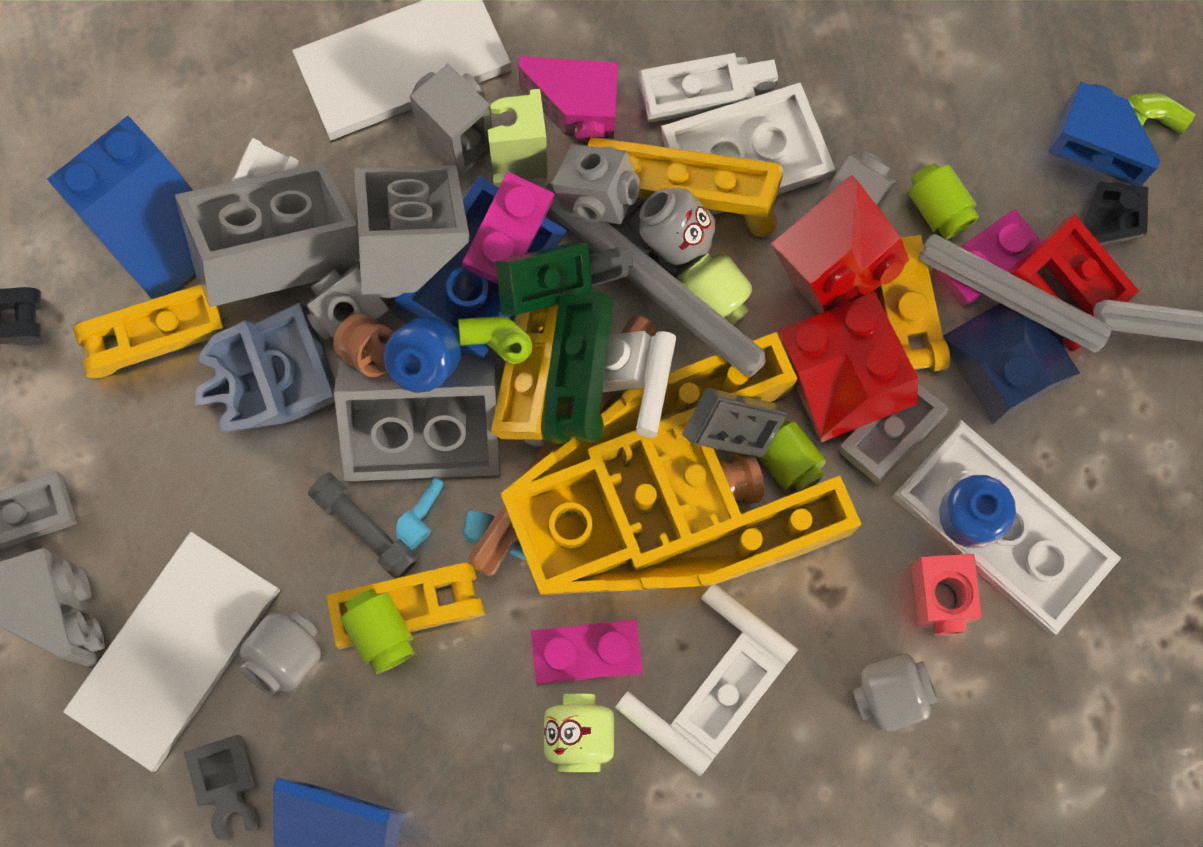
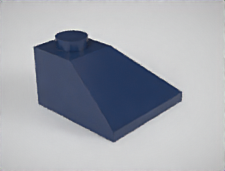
(1008, 360)

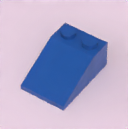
(128, 201)
(325, 818)

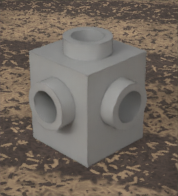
(596, 184)
(341, 288)

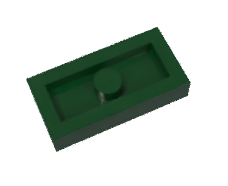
(542, 276)

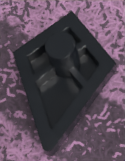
(1117, 212)

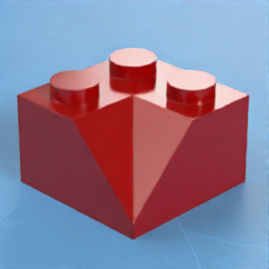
(841, 249)
(849, 367)

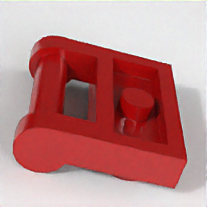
(1079, 267)

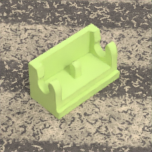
(523, 145)

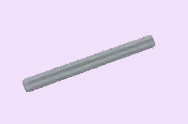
(669, 293)

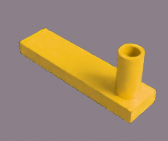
(715, 180)

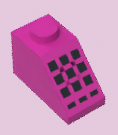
(574, 93)

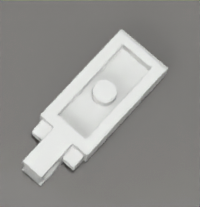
(703, 85)

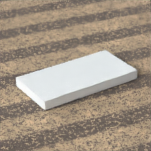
(374, 66)
(1047, 556)
(171, 652)

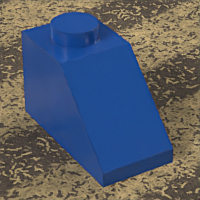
(1104, 135)

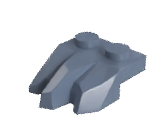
(266, 371)

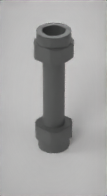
(333, 496)

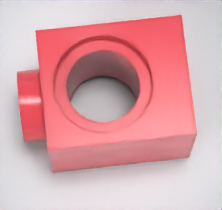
(959, 574)

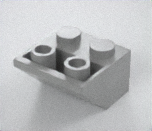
(47, 606)

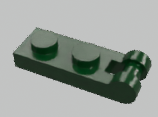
(577, 368)

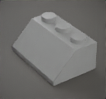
(407, 225)
(267, 233)
(421, 434)

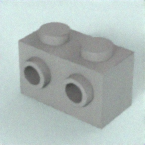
(452, 117)

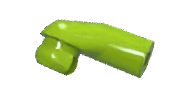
(1162, 109)
(499, 334)

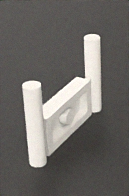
(634, 363)
(725, 694)

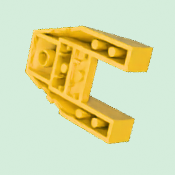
(660, 507)

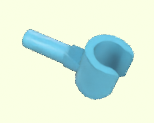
(476, 525)
(409, 526)

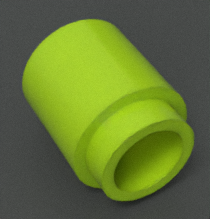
(943, 200)
(793, 459)
(377, 630)

